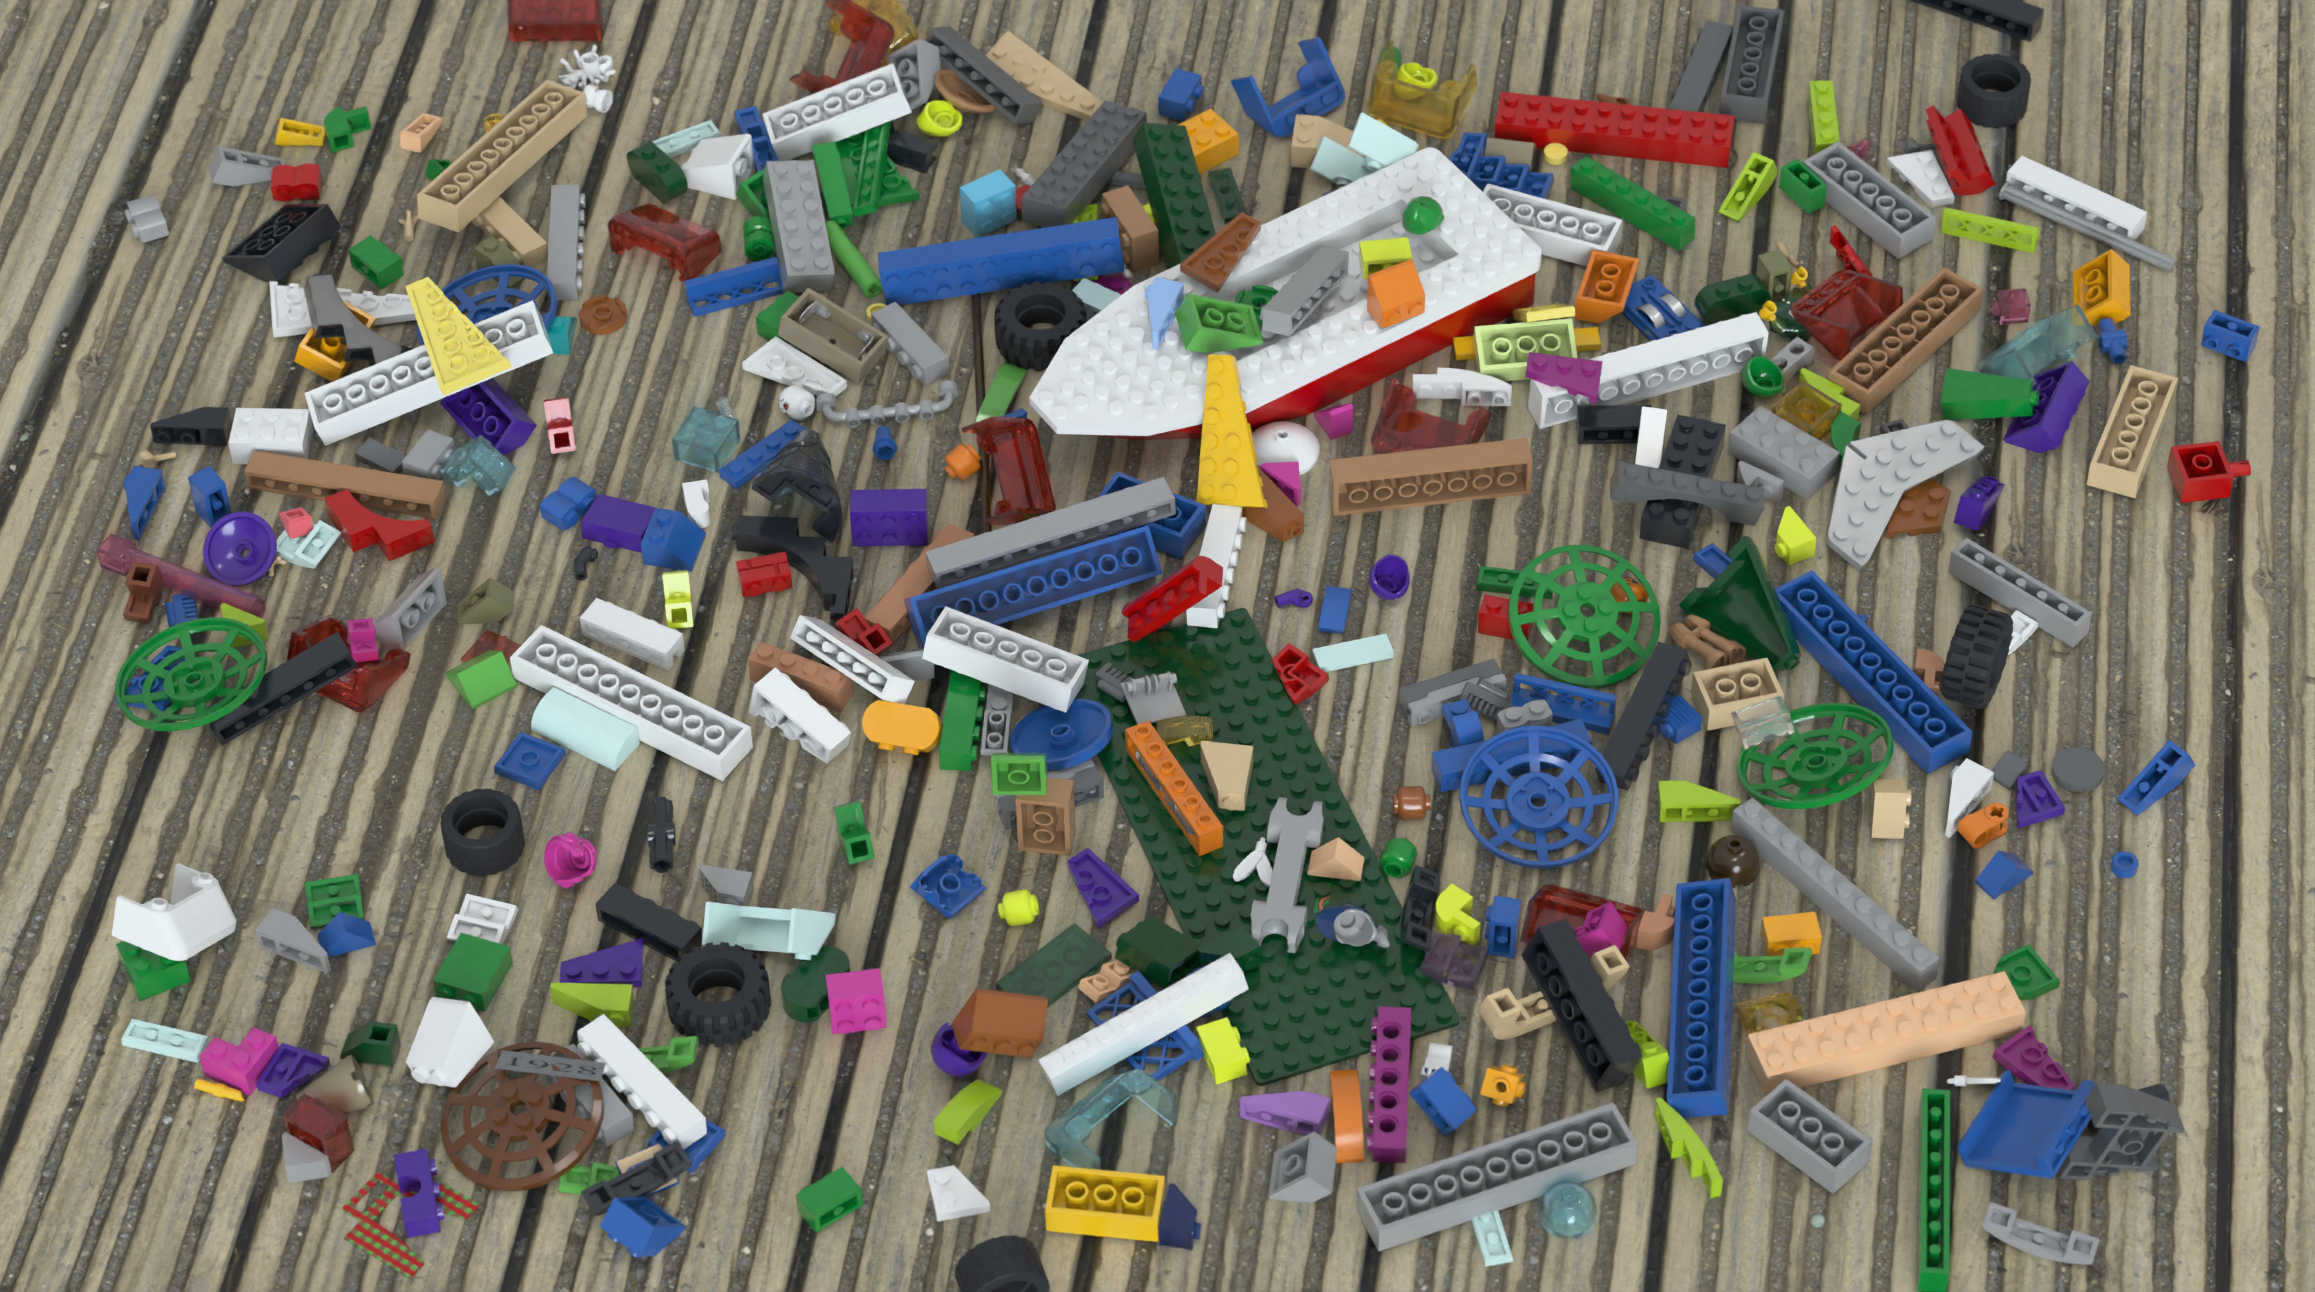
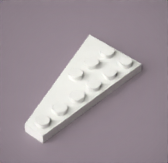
(292, 316)

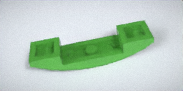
(1002, 391)
(1771, 968)
(672, 1057)

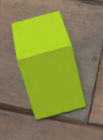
(254, 622)

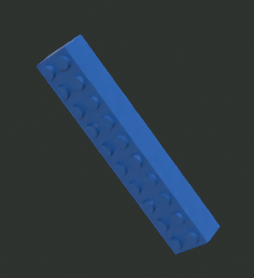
(1001, 261)
(1041, 582)
(1873, 673)
(1702, 998)

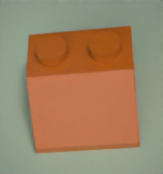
(1395, 294)

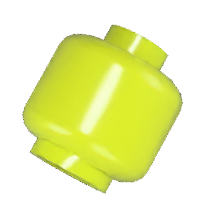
(1018, 907)

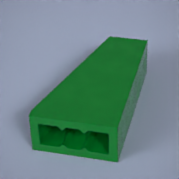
(832, 184)
(1985, 396)

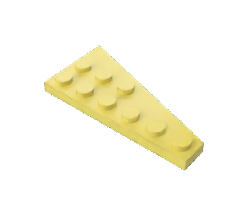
(453, 342)

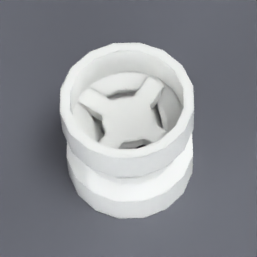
(598, 98)

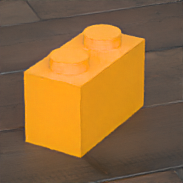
(1790, 931)

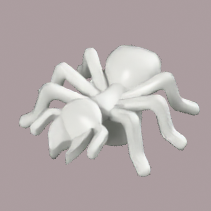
(590, 67)

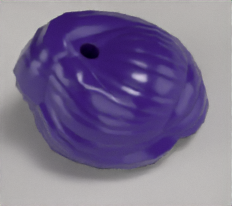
(1389, 577)

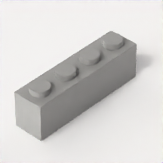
(911, 344)
(616, 1118)

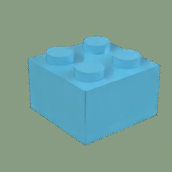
(988, 203)

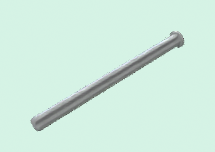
(2086, 227)

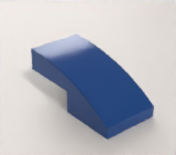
(1335, 609)

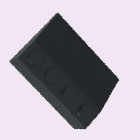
(284, 241)

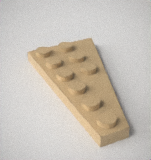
(1042, 78)

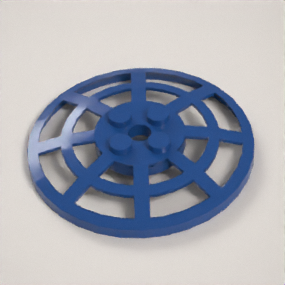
(493, 308)
(1542, 786)

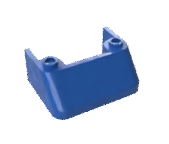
(1318, 92)

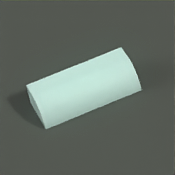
(584, 729)

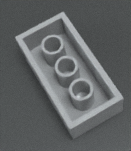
(1784, 452)
(1809, 1136)

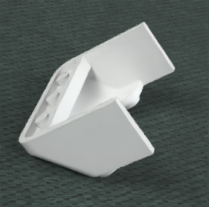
(182, 929)

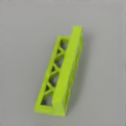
(1990, 230)

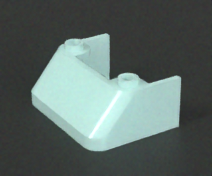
(1370, 138)
(767, 928)

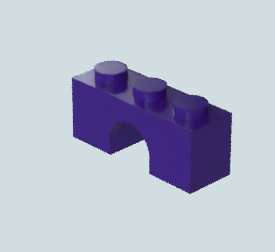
(420, 1211)

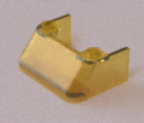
(1416, 106)

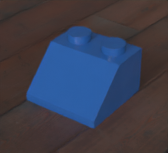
(672, 541)
(640, 1225)

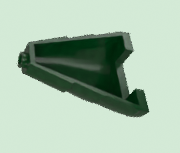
(1747, 608)

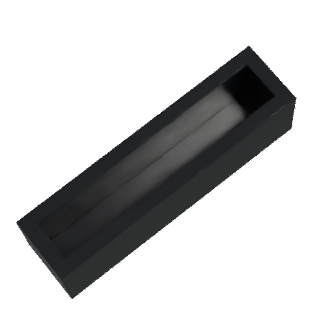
(645, 919)

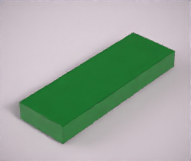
(1502, 581)

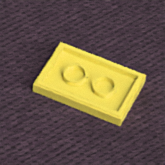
(1543, 312)

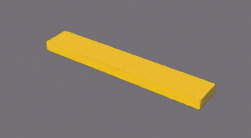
(1585, 338)

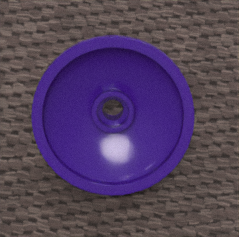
(228, 542)

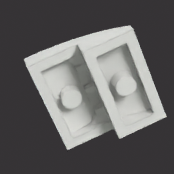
(483, 919)

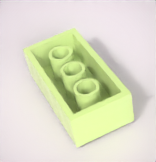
(1504, 348)

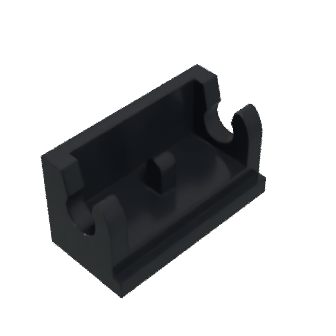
(911, 151)

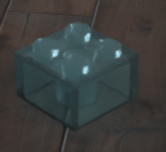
(706, 439)

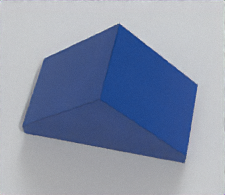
(2002, 874)
(345, 935)

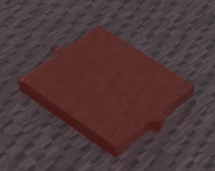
(491, 641)

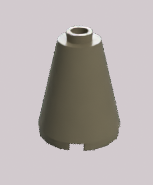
(342, 1087)

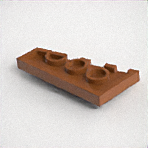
(1220, 254)

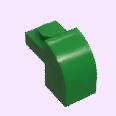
(341, 125)
(852, 833)

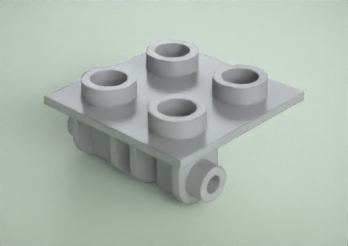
(1153, 697)

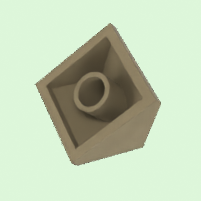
(1514, 151)

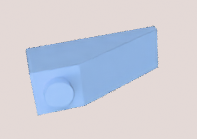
(1162, 302)

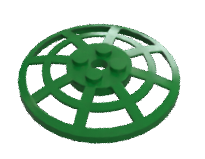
(1582, 627)
(178, 681)
(1819, 762)

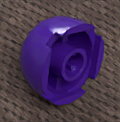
(950, 1058)

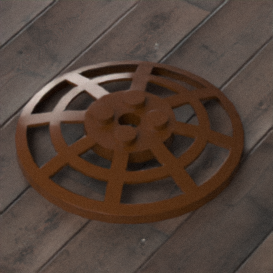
(521, 1126)

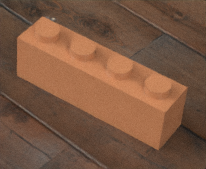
(823, 683)

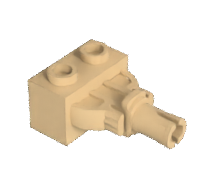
(1888, 806)

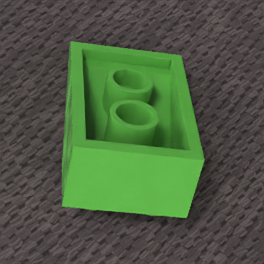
(1216, 324)

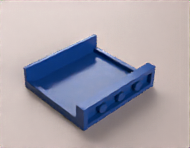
(2026, 1128)

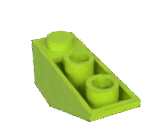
(1653, 1066)

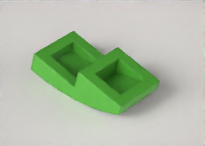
(583, 1177)

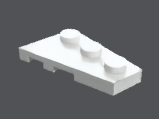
(1925, 176)

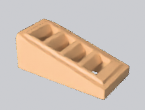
(418, 134)

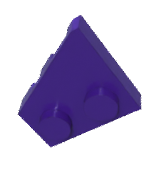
(2036, 800)
(290, 1069)

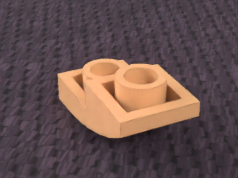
(1109, 980)

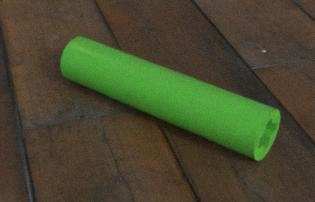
(853, 261)

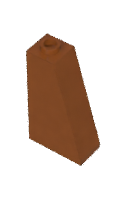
(1281, 517)

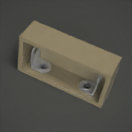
(817, 321)

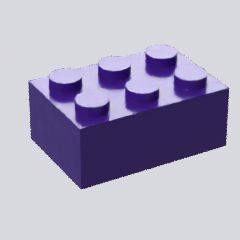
(889, 517)

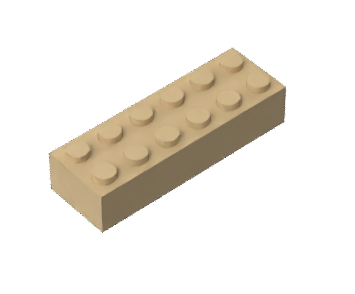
(2132, 431)

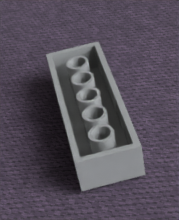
(1872, 201)
(798, 226)

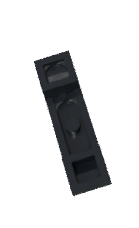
(1418, 908)
(638, 1181)

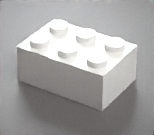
(271, 431)

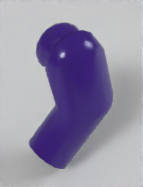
(1295, 597)

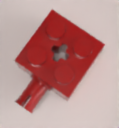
(2203, 471)

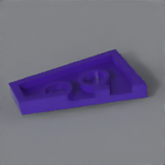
(1100, 887)
(609, 966)

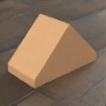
(1336, 861)

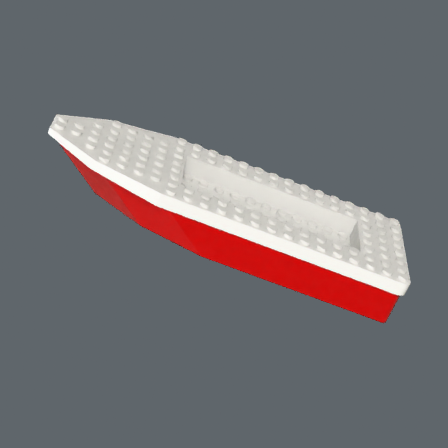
(1471, 274)

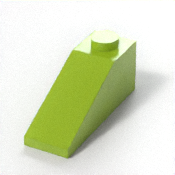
(1749, 187)
(1693, 803)
(594, 1000)

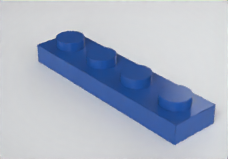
(754, 459)

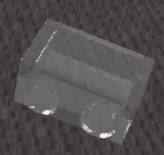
(1762, 722)

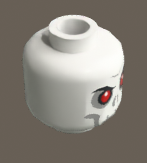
(795, 402)

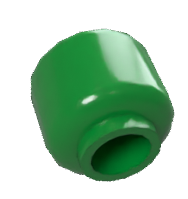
(1398, 857)

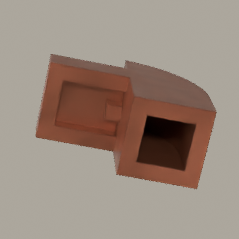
(145, 592)

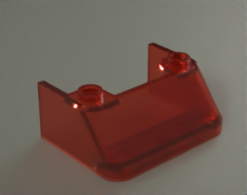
(869, 45)
(1018, 468)

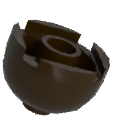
(1734, 859)

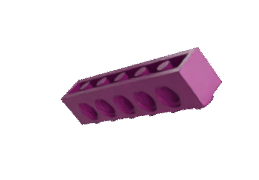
(1389, 1146)

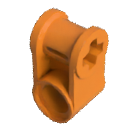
(1984, 825)

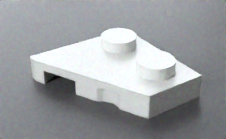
(954, 1194)

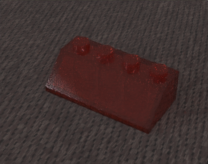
(555, 20)

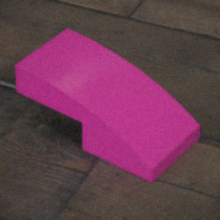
(362, 640)

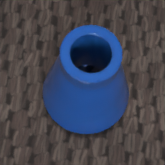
(884, 444)

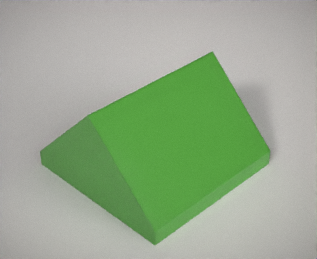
(482, 678)

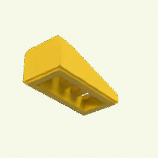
(293, 133)

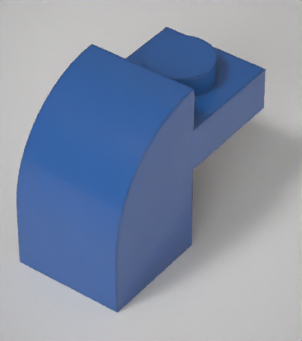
(1463, 723)

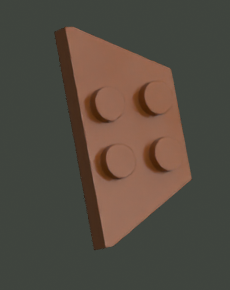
(1920, 510)

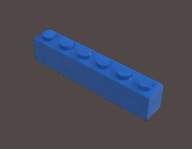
(1451, 762)

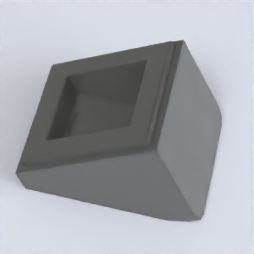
(2008, 769)

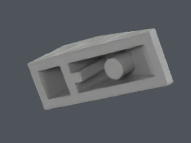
(241, 167)
(287, 937)

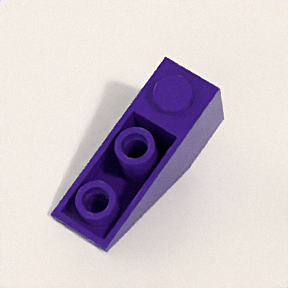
(1978, 502)

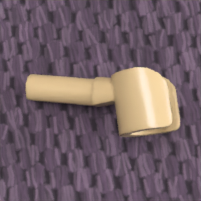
(150, 460)

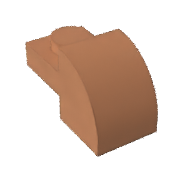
(1929, 669)
(1657, 928)

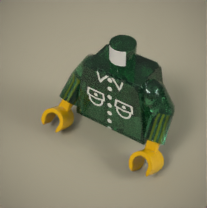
(1780, 317)

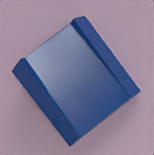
(948, 885)

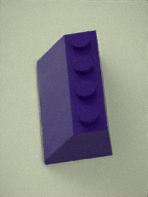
(2059, 397)
(490, 413)

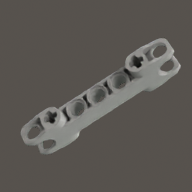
(1293, 837)

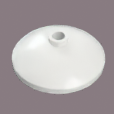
(1286, 443)

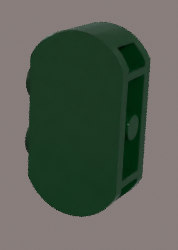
(657, 172)
(1731, 298)
(806, 987)

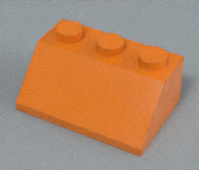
(1605, 286)

